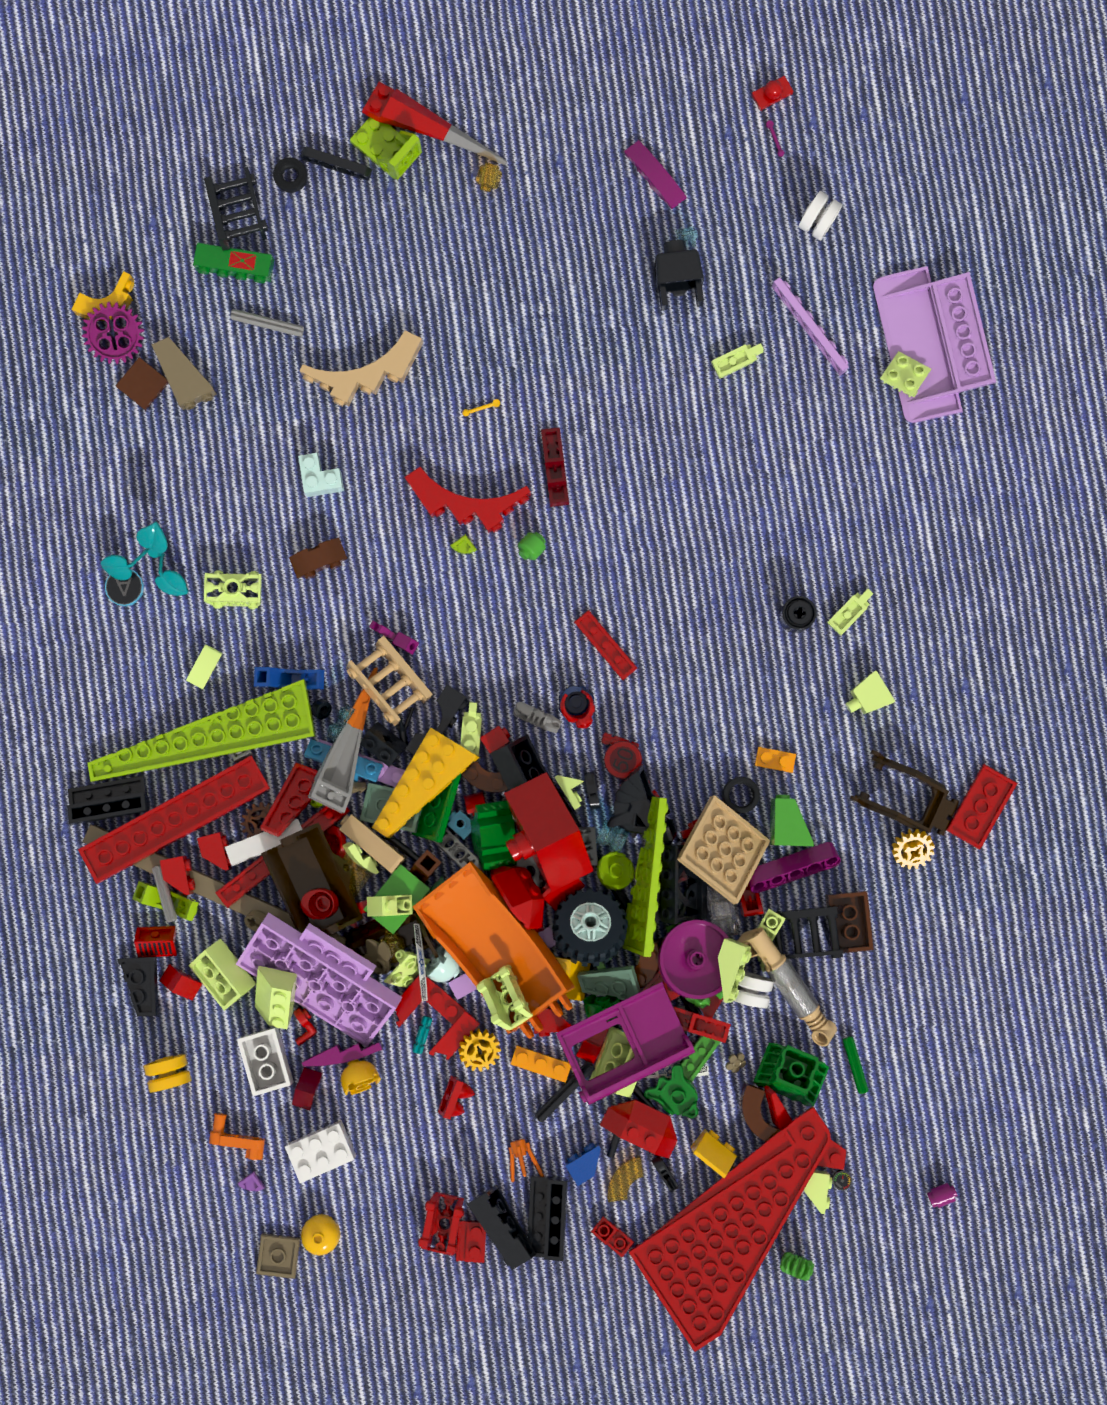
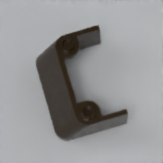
(375, 931)

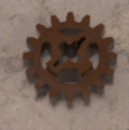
(251, 819)

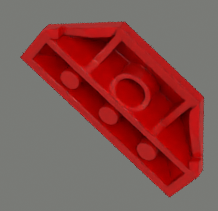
(520, 894)
(641, 1126)

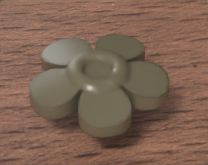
(735, 1062)

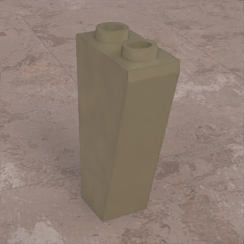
(183, 377)

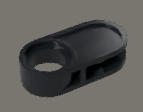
(592, 790)
(665, 1173)

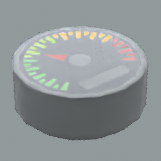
(841, 1180)

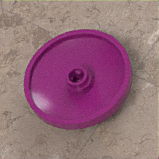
(691, 959)

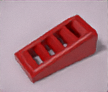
(778, 1112)

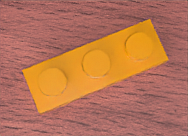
(540, 1063)

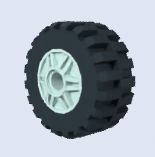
(589, 927)

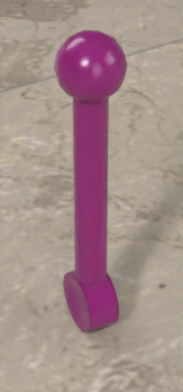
(769, 125)

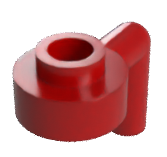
(303, 1017)

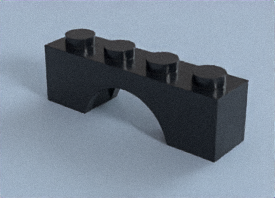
(451, 703)

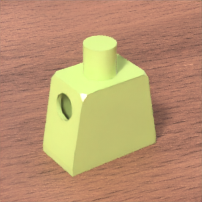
(870, 695)

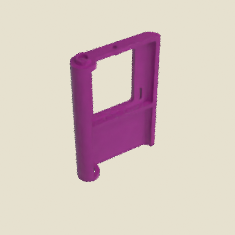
(650, 1030)

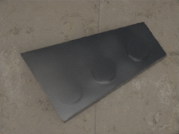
(142, 982)

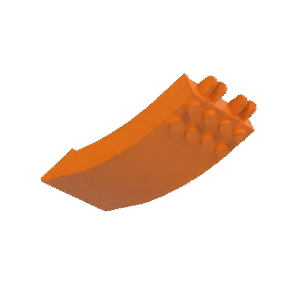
(484, 935)

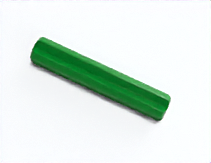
(855, 1065)

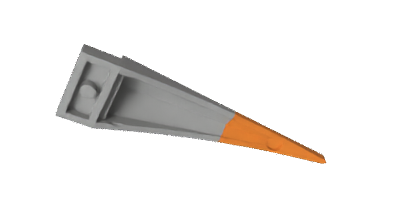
(336, 775)

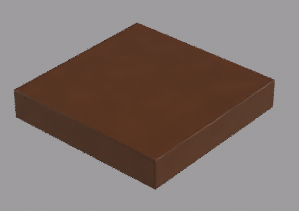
(142, 383)

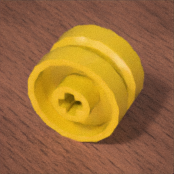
(167, 1073)

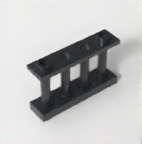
(222, 220)
(812, 916)

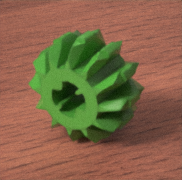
(797, 1266)

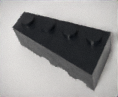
(502, 1227)

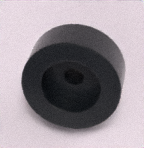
(321, 709)

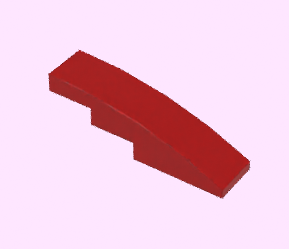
(703, 1025)

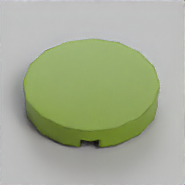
(615, 871)

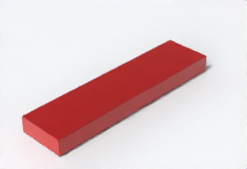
(605, 645)

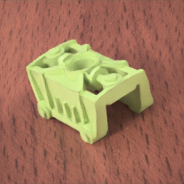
(237, 597)
(498, 1002)

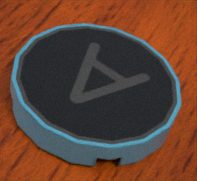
(125, 591)

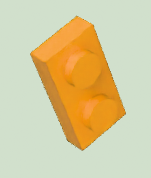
(775, 760)

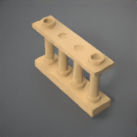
(395, 663)

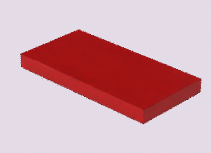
(981, 806)

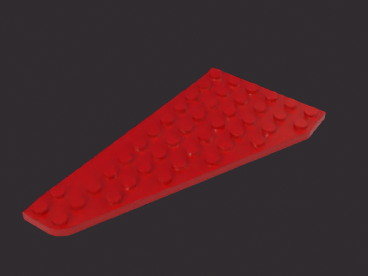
(718, 1241)

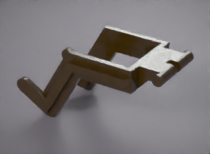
(936, 810)

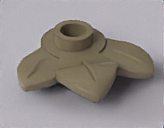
(379, 955)

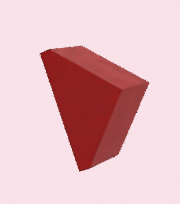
(750, 903)
(180, 982)

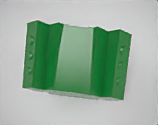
(490, 831)
(791, 1073)

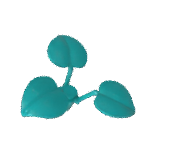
(155, 545)

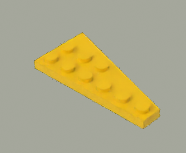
(427, 775)

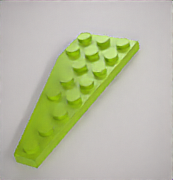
(644, 904)

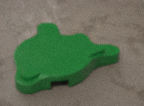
(675, 1094)

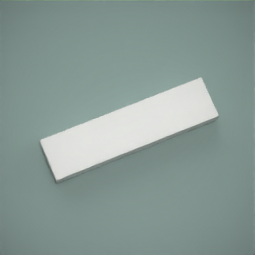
(257, 844)

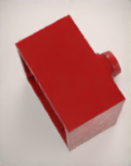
(546, 833)

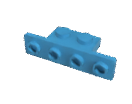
(364, 767)

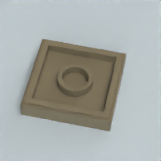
(278, 1256)

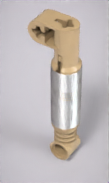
(790, 985)

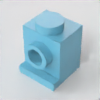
(463, 831)

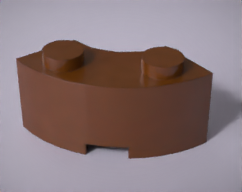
(325, 555)
(483, 779)
(648, 966)

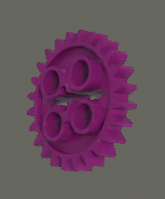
(130, 331)

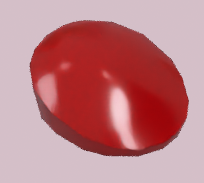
(336, 840)
(319, 903)

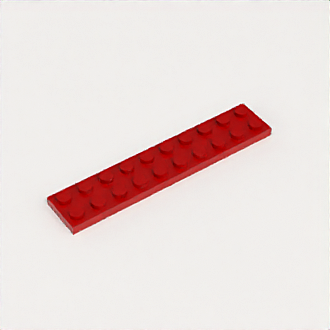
(173, 819)

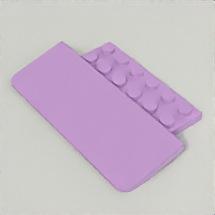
(940, 329)

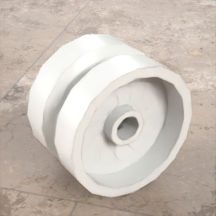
(818, 214)
(750, 988)

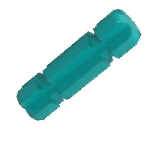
(422, 1035)

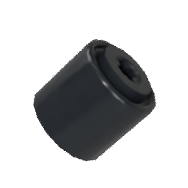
(790, 621)

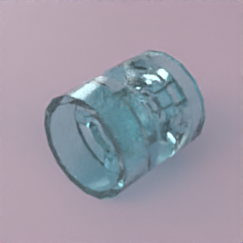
(613, 836)

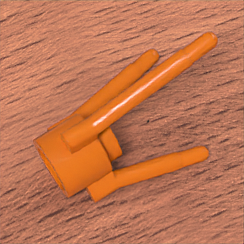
(519, 1148)

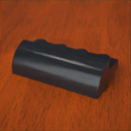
(108, 800)
(548, 1216)

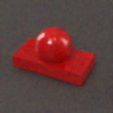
(772, 93)

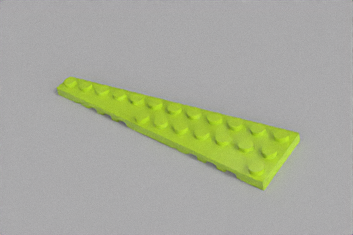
(255, 724)

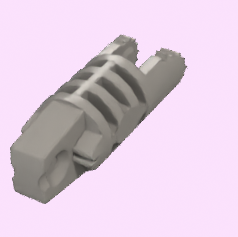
(537, 717)

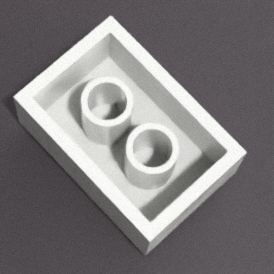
(265, 1061)
(320, 1151)

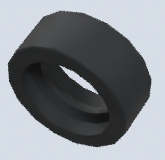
(754, 789)

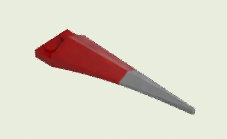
(400, 110)

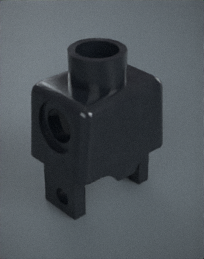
(678, 272)

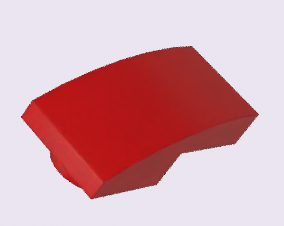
(472, 800)
(612, 1236)

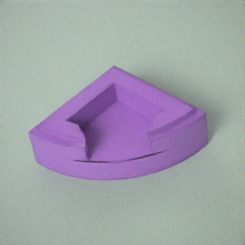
(251, 1182)

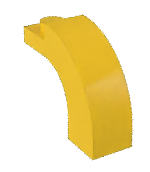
(120, 294)

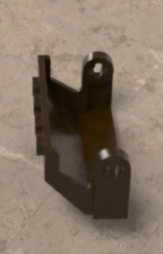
(306, 864)

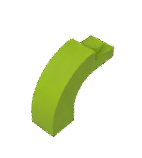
(148, 894)

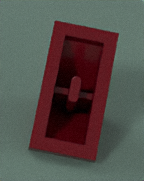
(307, 1088)

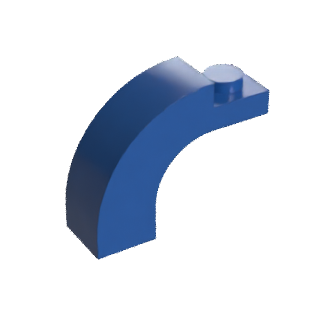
(277, 678)

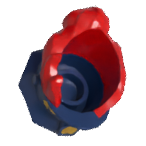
(577, 705)

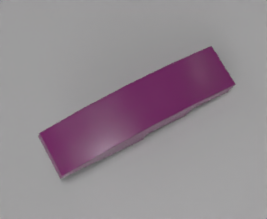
(655, 174)
(336, 1055)

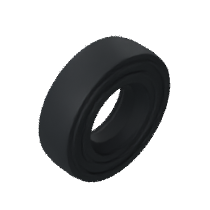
(285, 164)

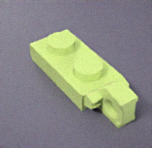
(736, 359)
(850, 612)
(471, 729)

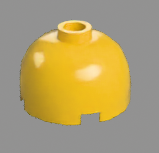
(358, 1076)
(320, 1234)

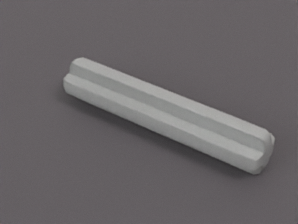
(164, 894)

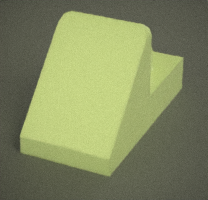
(567, 785)

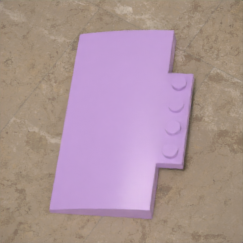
(329, 980)

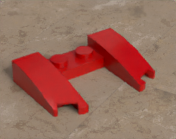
(448, 1007)

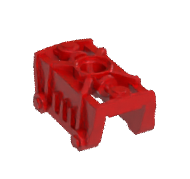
(432, 1224)

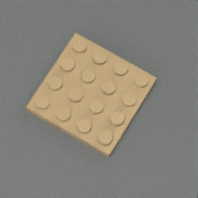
(723, 849)

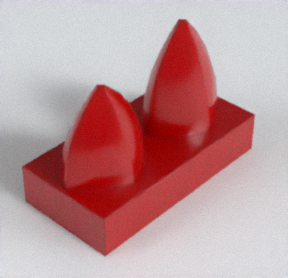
(455, 1089)

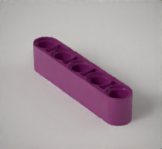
(794, 867)

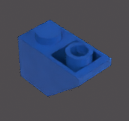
(584, 1165)

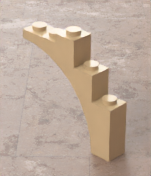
(345, 384)

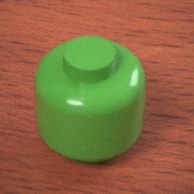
(531, 546)

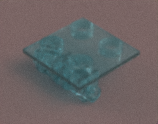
(343, 716)

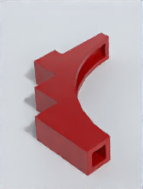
(488, 511)

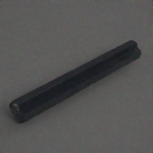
(556, 1100)

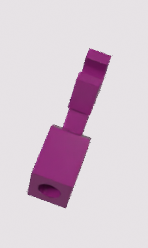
(399, 639)

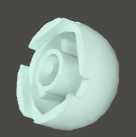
(443, 967)

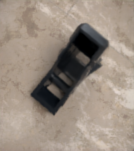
(633, 806)

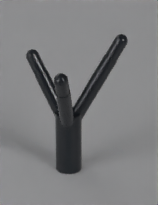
(402, 728)

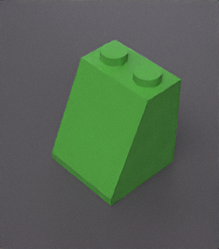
(787, 823)

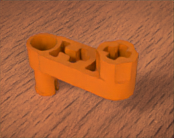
(253, 1145)

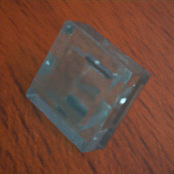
(687, 234)

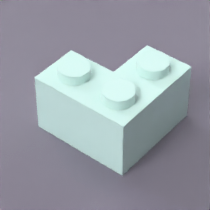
(317, 481)

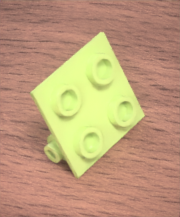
(905, 374)
(406, 971)

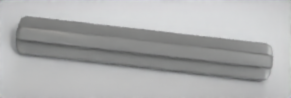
(267, 322)

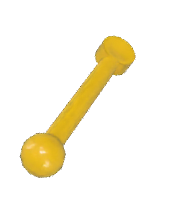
(496, 403)

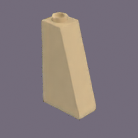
(372, 843)

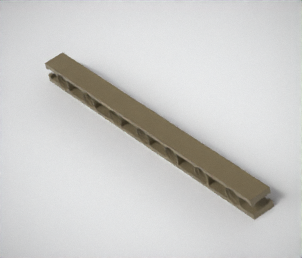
(207, 886)

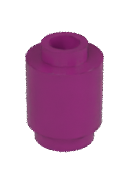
(942, 1195)

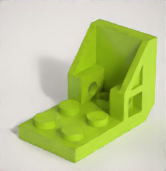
(386, 147)

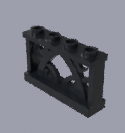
(671, 897)

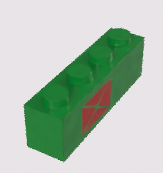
(233, 262)

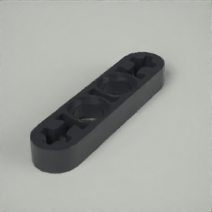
(336, 163)

